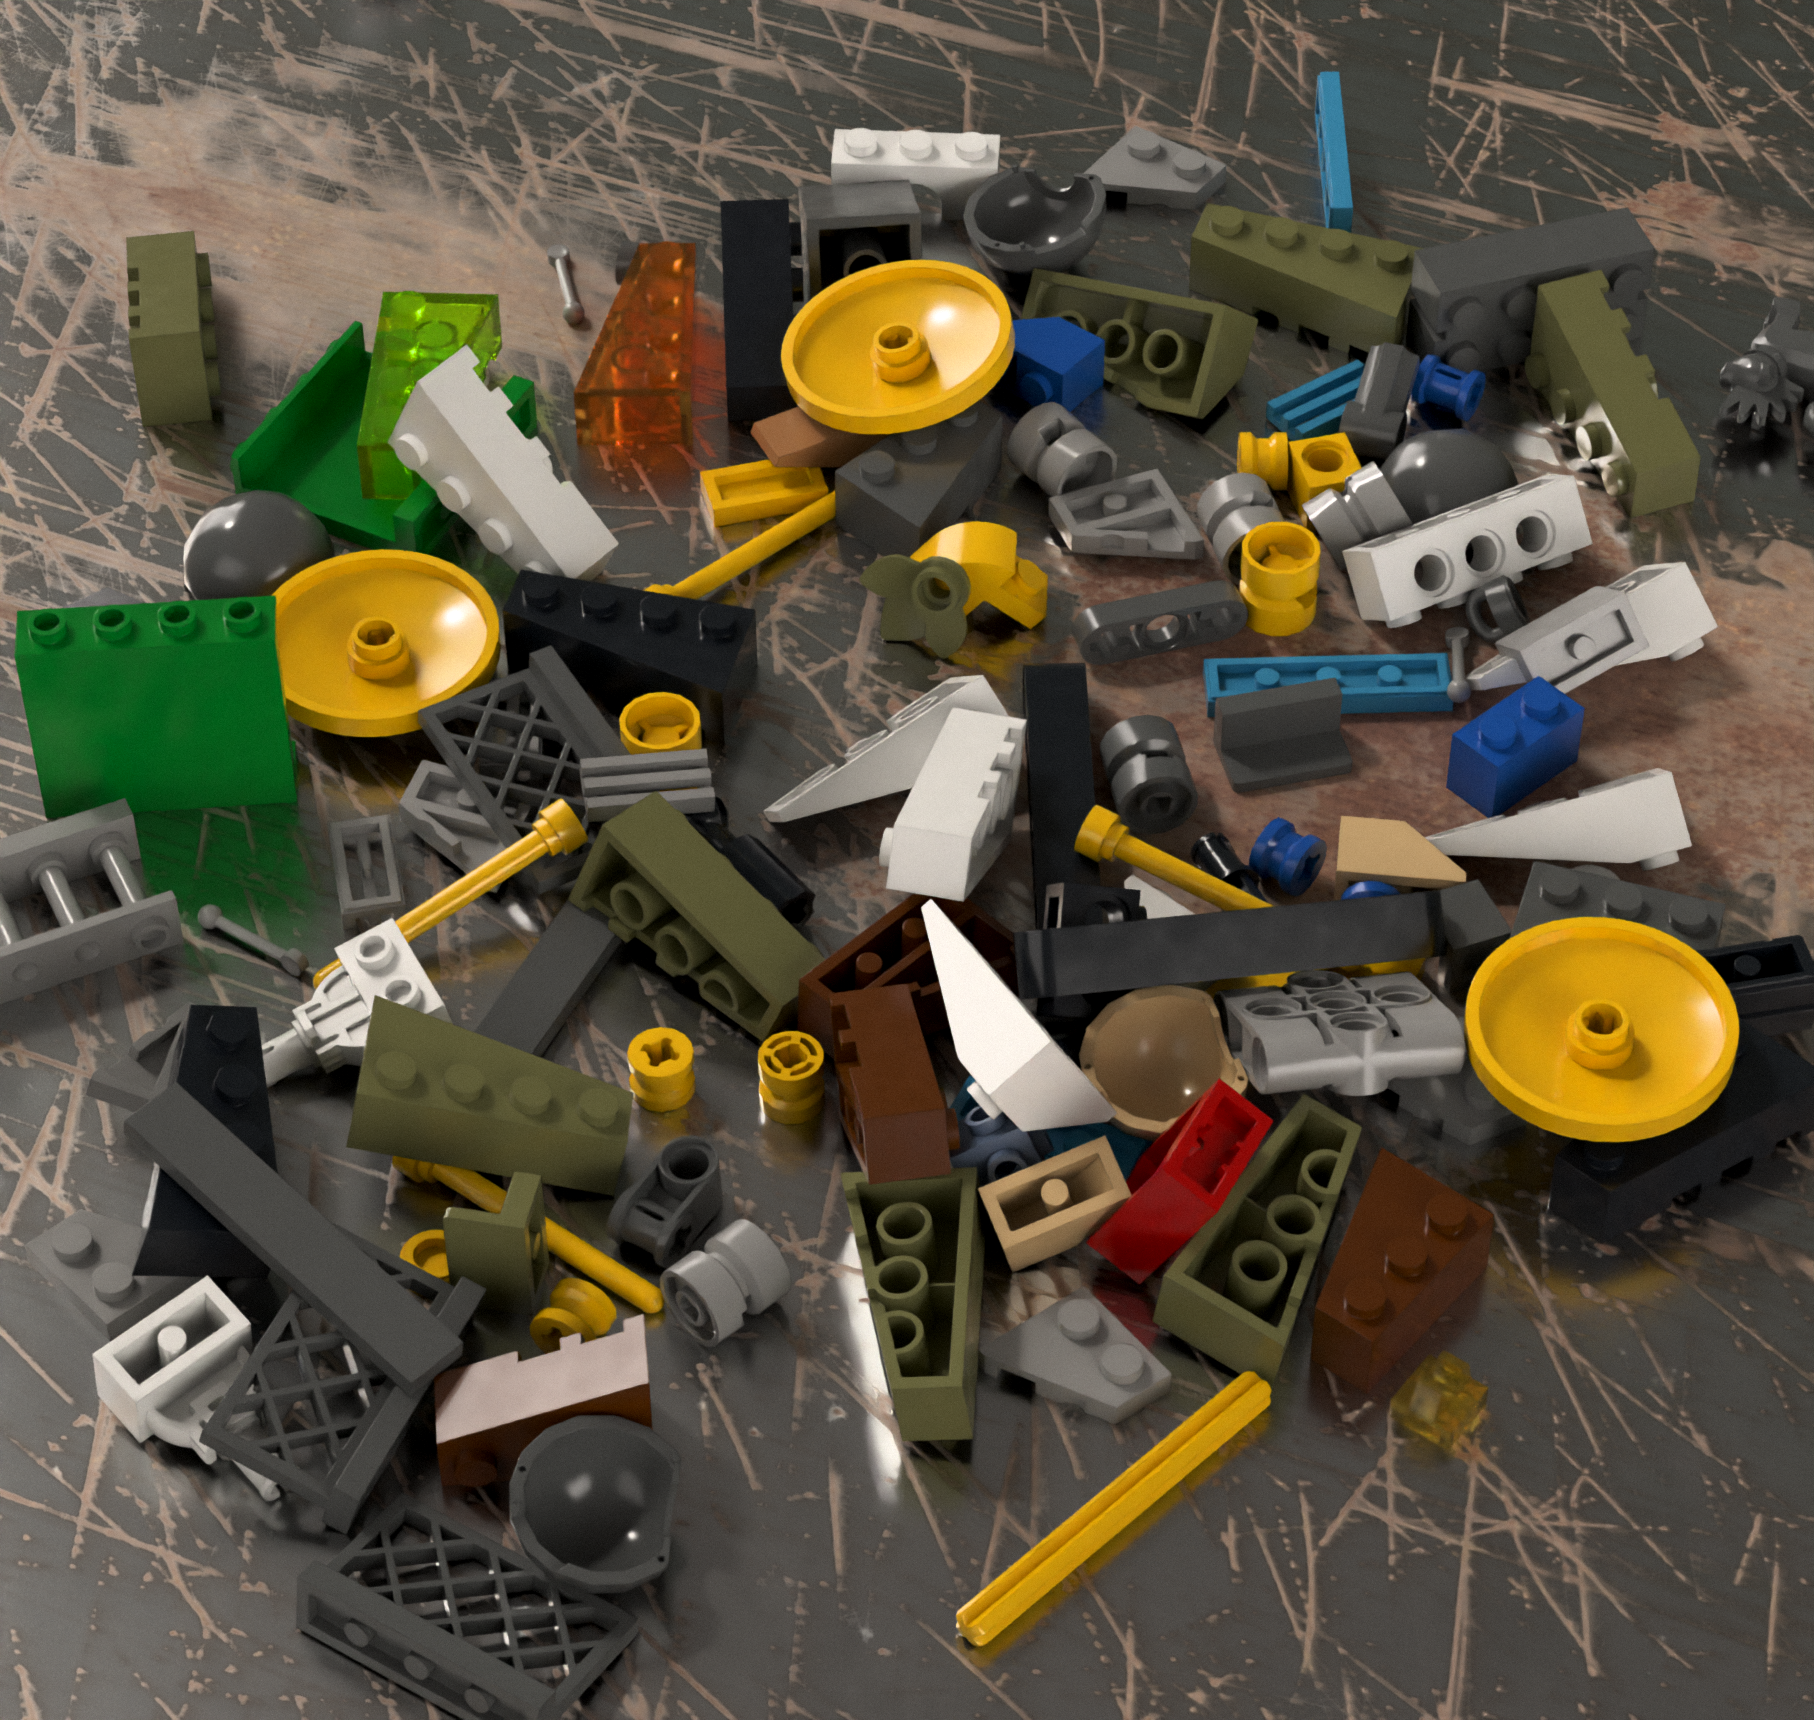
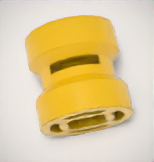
(791, 1077)

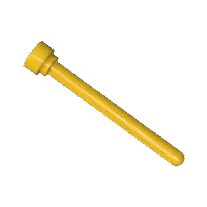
(753, 551)
(552, 833)
(1107, 838)
(559, 1240)

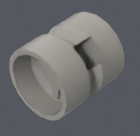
(1059, 451)
(1232, 510)
(1356, 514)
(732, 1276)

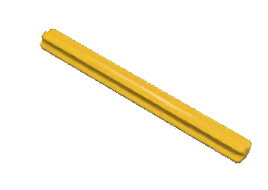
(1112, 1509)

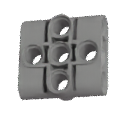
(1339, 1032)

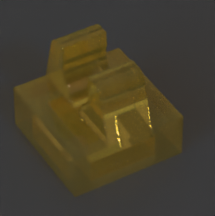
(1439, 1399)

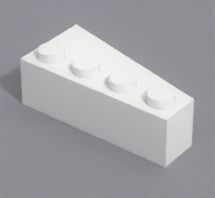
(496, 477)
(958, 808)

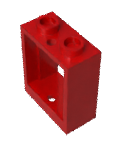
(1181, 1181)

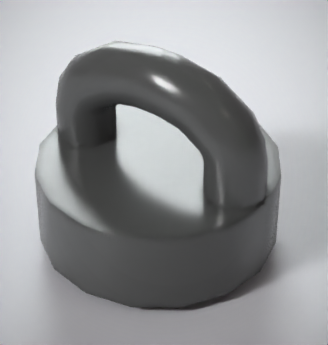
(1505, 606)

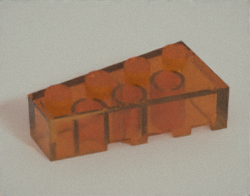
(644, 360)

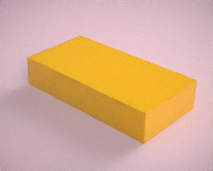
(759, 491)

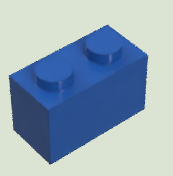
(1515, 747)

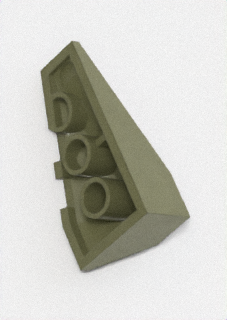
(1158, 345)

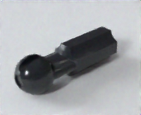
(756, 865)

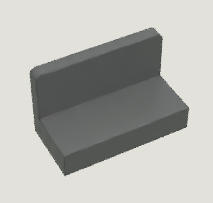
(1281, 735)

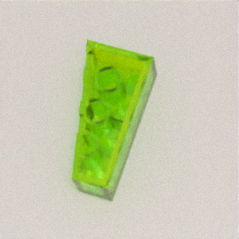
(410, 341)

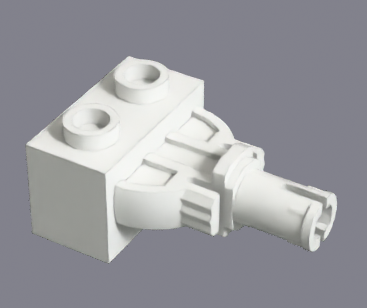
(336, 1020)
(176, 1370)

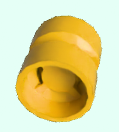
(1279, 578)
(660, 724)

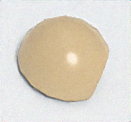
(1157, 1056)

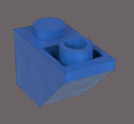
(1054, 363)

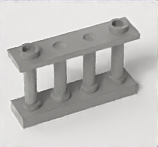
(46, 862)

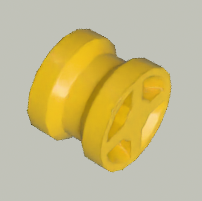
(1264, 458)
(661, 1069)
(573, 1309)

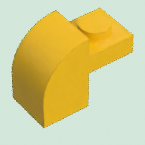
(993, 568)

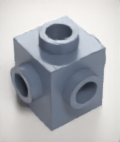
(997, 1146)

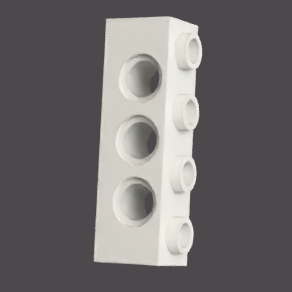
(1385, 566)

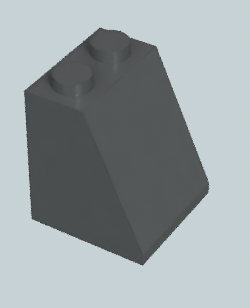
(856, 229)

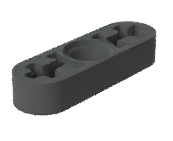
(1122, 644)

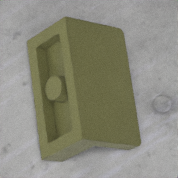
(502, 1250)

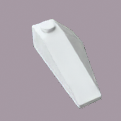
(1666, 609)
(886, 760)
(1607, 823)
(1004, 1044)

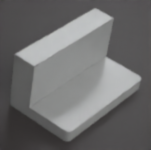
(1577, 639)

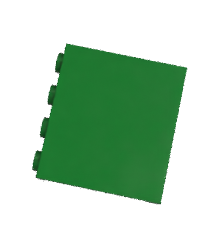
(312, 454)
(157, 705)

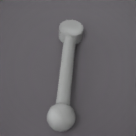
(559, 256)
(1457, 639)
(293, 960)

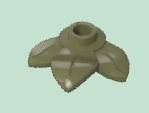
(917, 604)

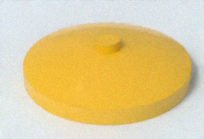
(898, 347)
(380, 639)
(1601, 1029)

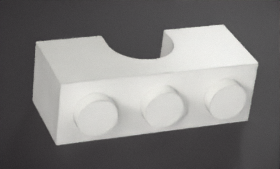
(945, 162)

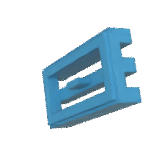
(1313, 399)

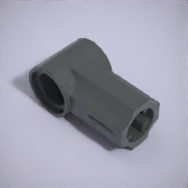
(1378, 415)

